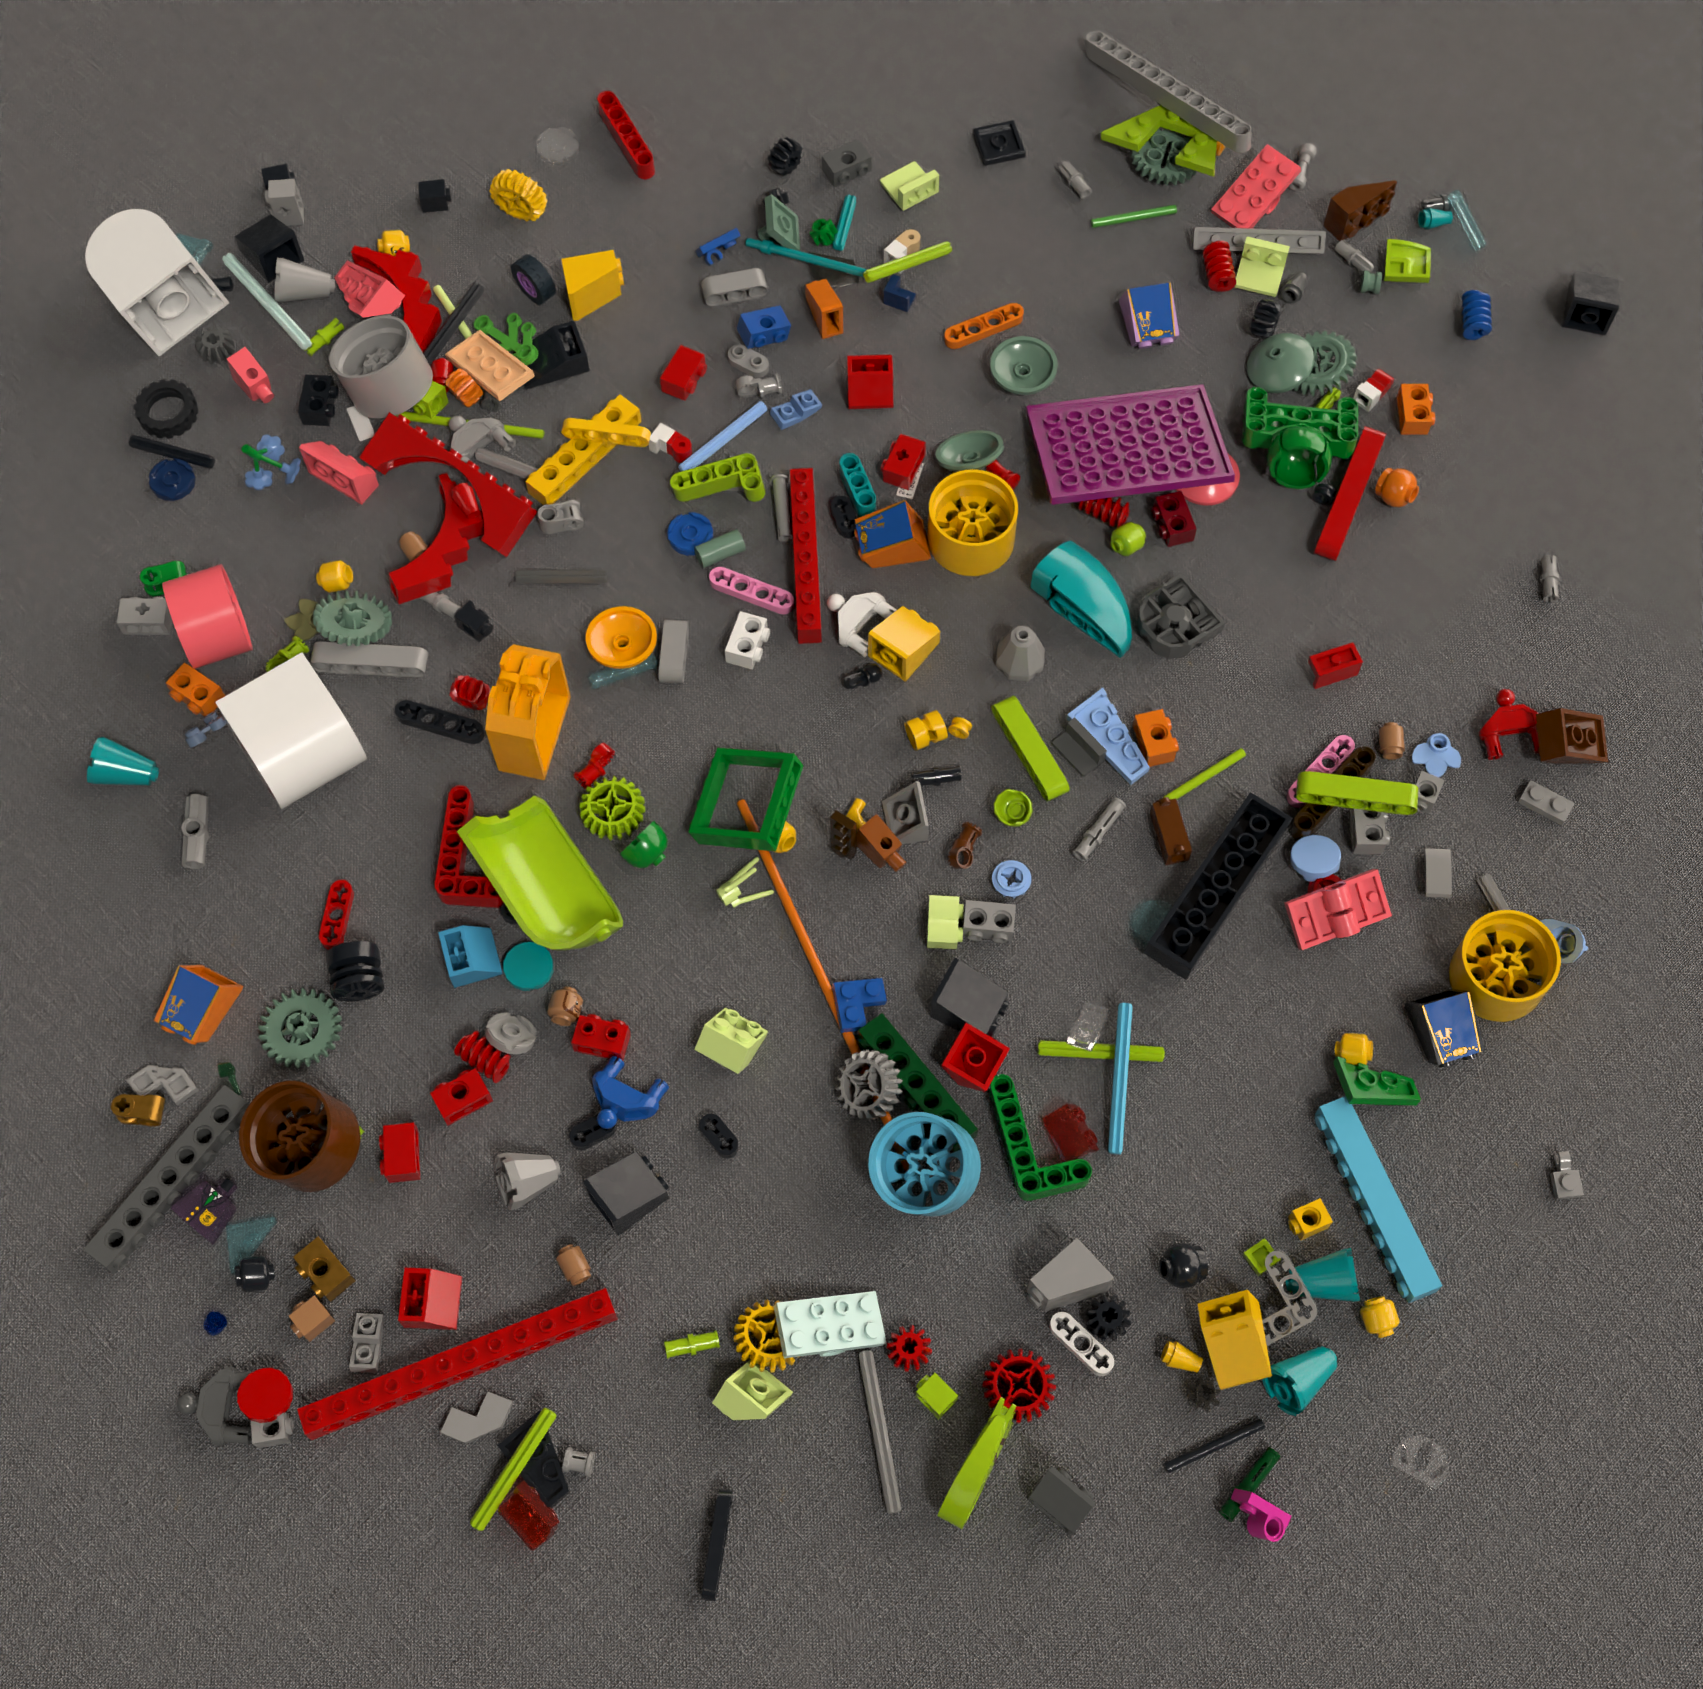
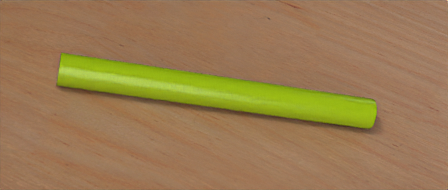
(1206, 775)

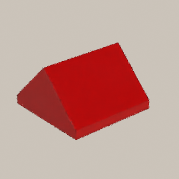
(974, 1058)

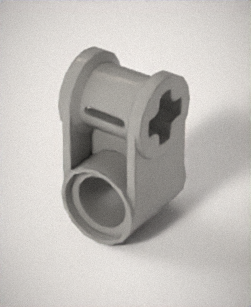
(560, 517)

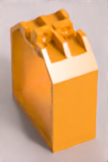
(527, 710)

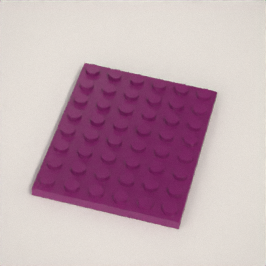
(1129, 444)

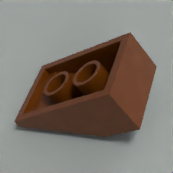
(1571, 737)

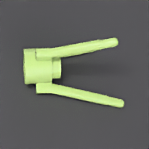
(729, 891)

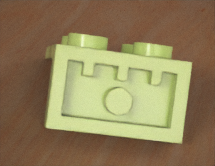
(910, 185)
(1261, 266)

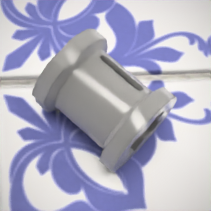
(578, 1461)

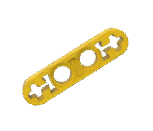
(606, 432)

